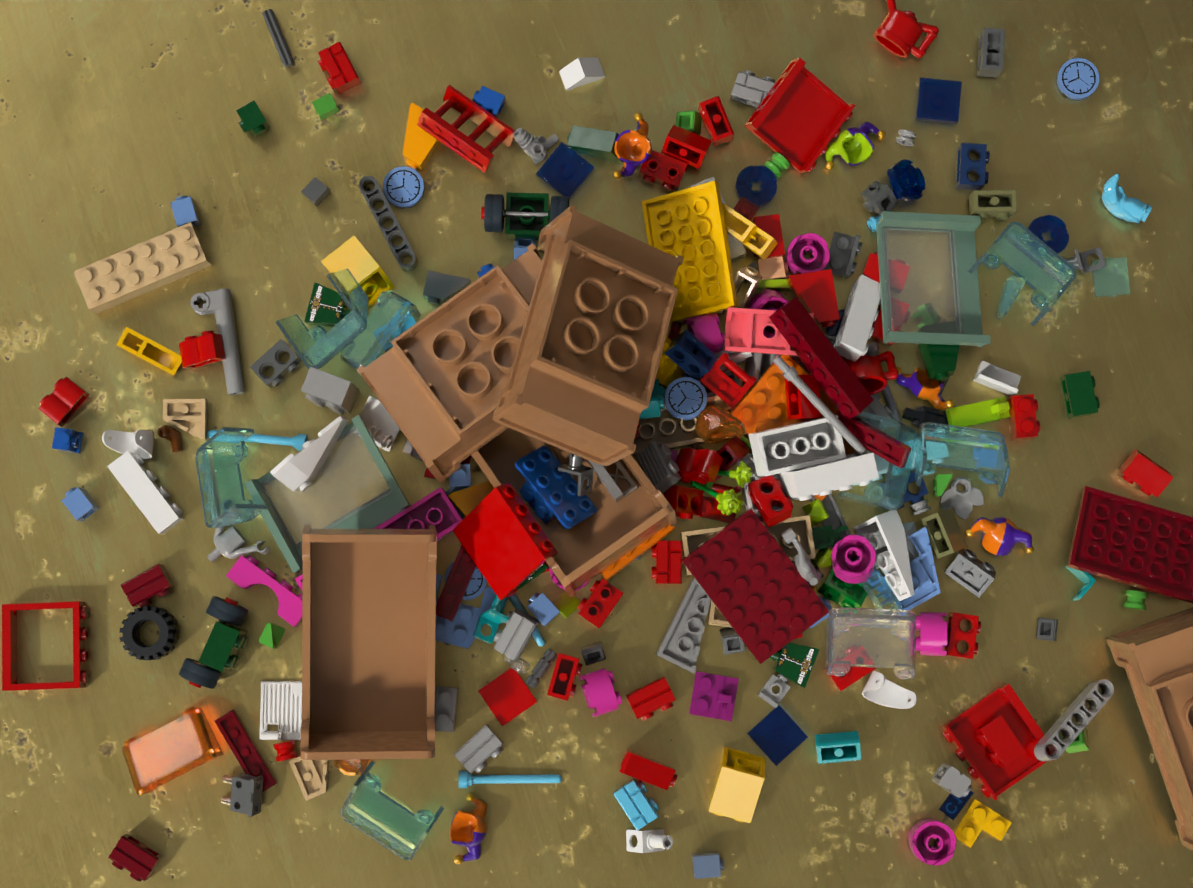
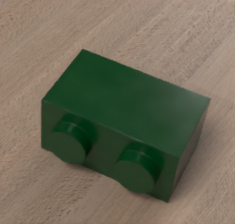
(1079, 394)

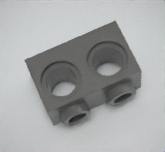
(991, 52)
(272, 359)

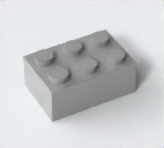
(330, 391)

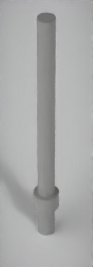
(791, 374)

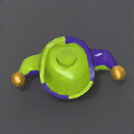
(853, 145)

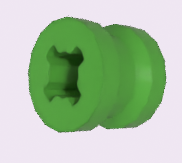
(777, 164)
(1136, 599)

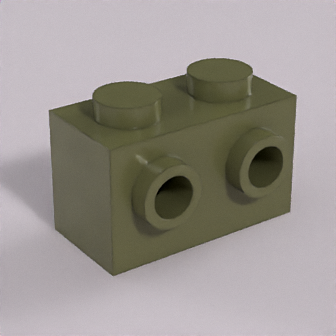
(993, 204)
(944, 533)

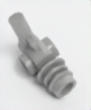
(534, 146)

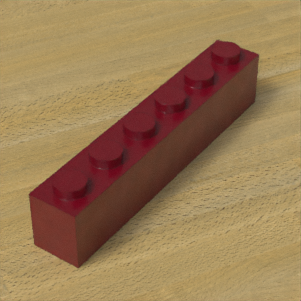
(821, 358)

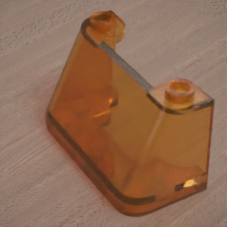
(170, 751)

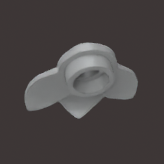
(962, 501)

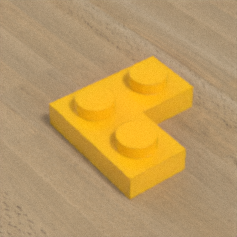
(979, 818)

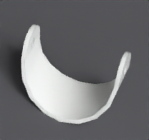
(138, 442)
(888, 693)

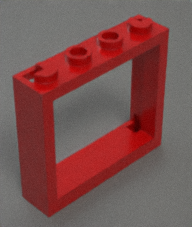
(10, 654)

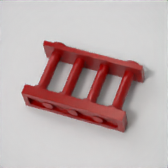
(455, 139)

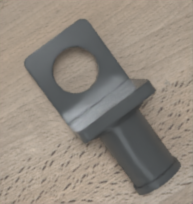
(1079, 260)
(577, 468)

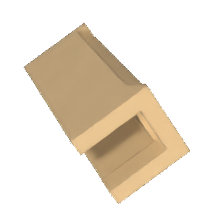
(750, 274)

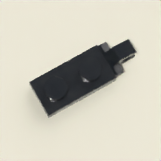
(925, 414)

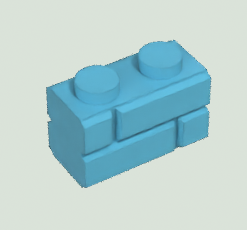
(636, 804)

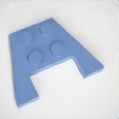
(922, 571)
(462, 628)

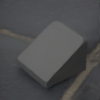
(315, 191)
(731, 641)

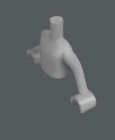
(230, 542)
(801, 560)

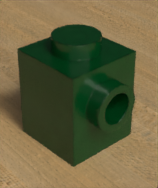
(252, 119)

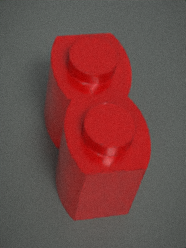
(202, 350)
(63, 401)
(698, 465)

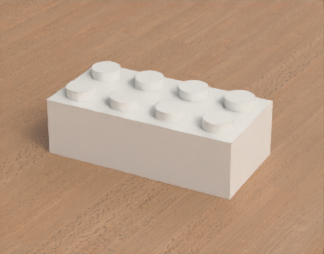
(796, 446)
(829, 476)

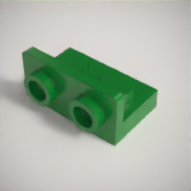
(843, 593)

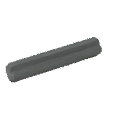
(278, 38)

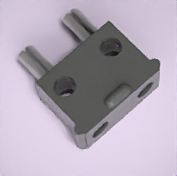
(245, 793)

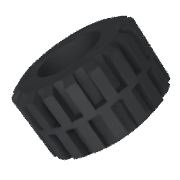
(132, 628)

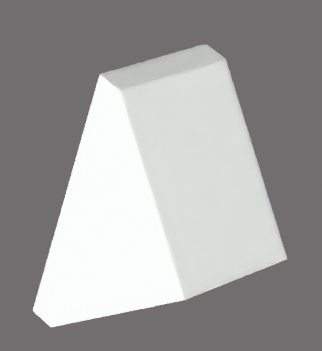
(581, 72)

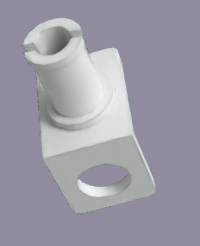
(648, 841)

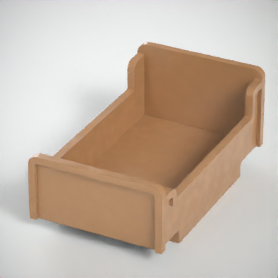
(590, 339)
(453, 365)
(601, 537)
(368, 643)
(1161, 677)

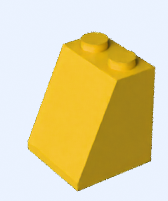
(362, 266)
(737, 785)

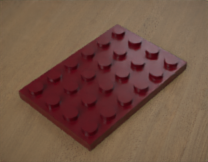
(1134, 544)
(755, 586)

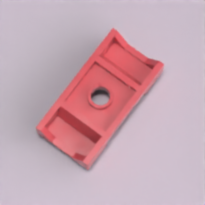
(745, 333)

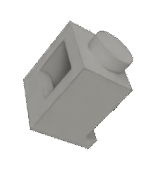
(766, 691)

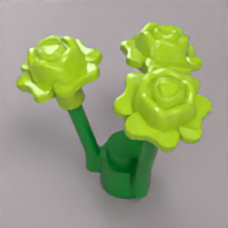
(728, 501)

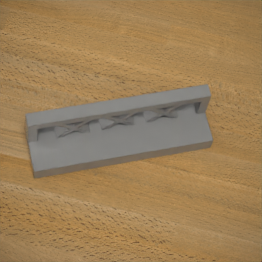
(610, 484)

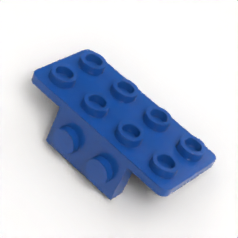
(552, 491)

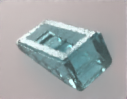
(1010, 292)
(887, 591)

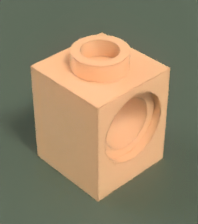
(772, 268)

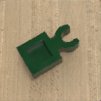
(825, 536)

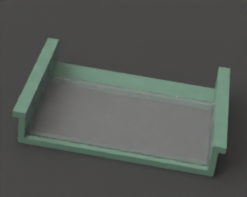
(927, 279)
(348, 493)

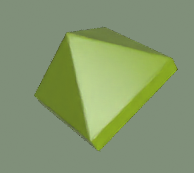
(816, 511)
(823, 558)

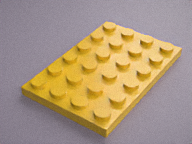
(694, 227)

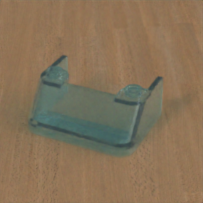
(1030, 260)
(381, 329)
(317, 345)
(963, 450)
(222, 481)
(892, 492)
(386, 819)

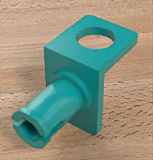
(1086, 578)
(493, 618)

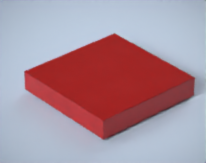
(507, 696)

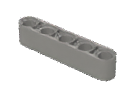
(1065, 723)

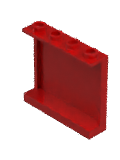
(799, 117)
(504, 540)
(962, 733)

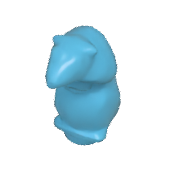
(1120, 206)

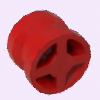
(285, 750)

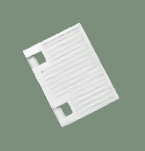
(282, 707)

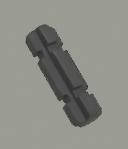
(541, 668)

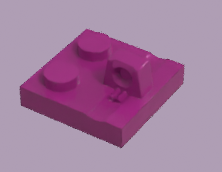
(713, 696)

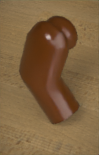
(173, 436)

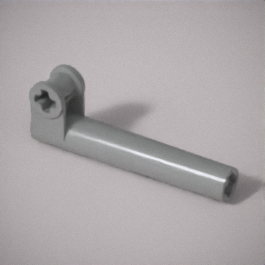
(220, 303)

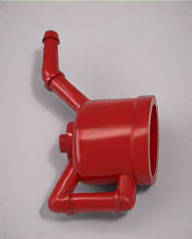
(901, 31)
(870, 371)

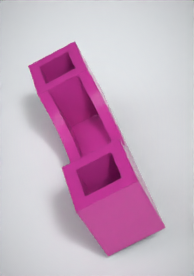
(248, 573)

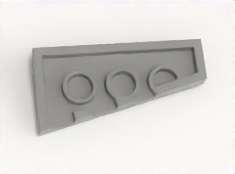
(685, 631)

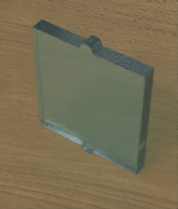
(1112, 279)

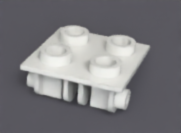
(379, 423)

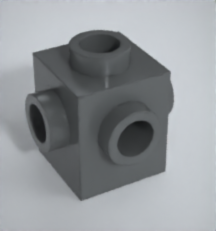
(879, 198)

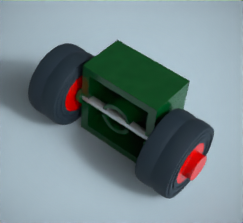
(523, 213)
(222, 645)

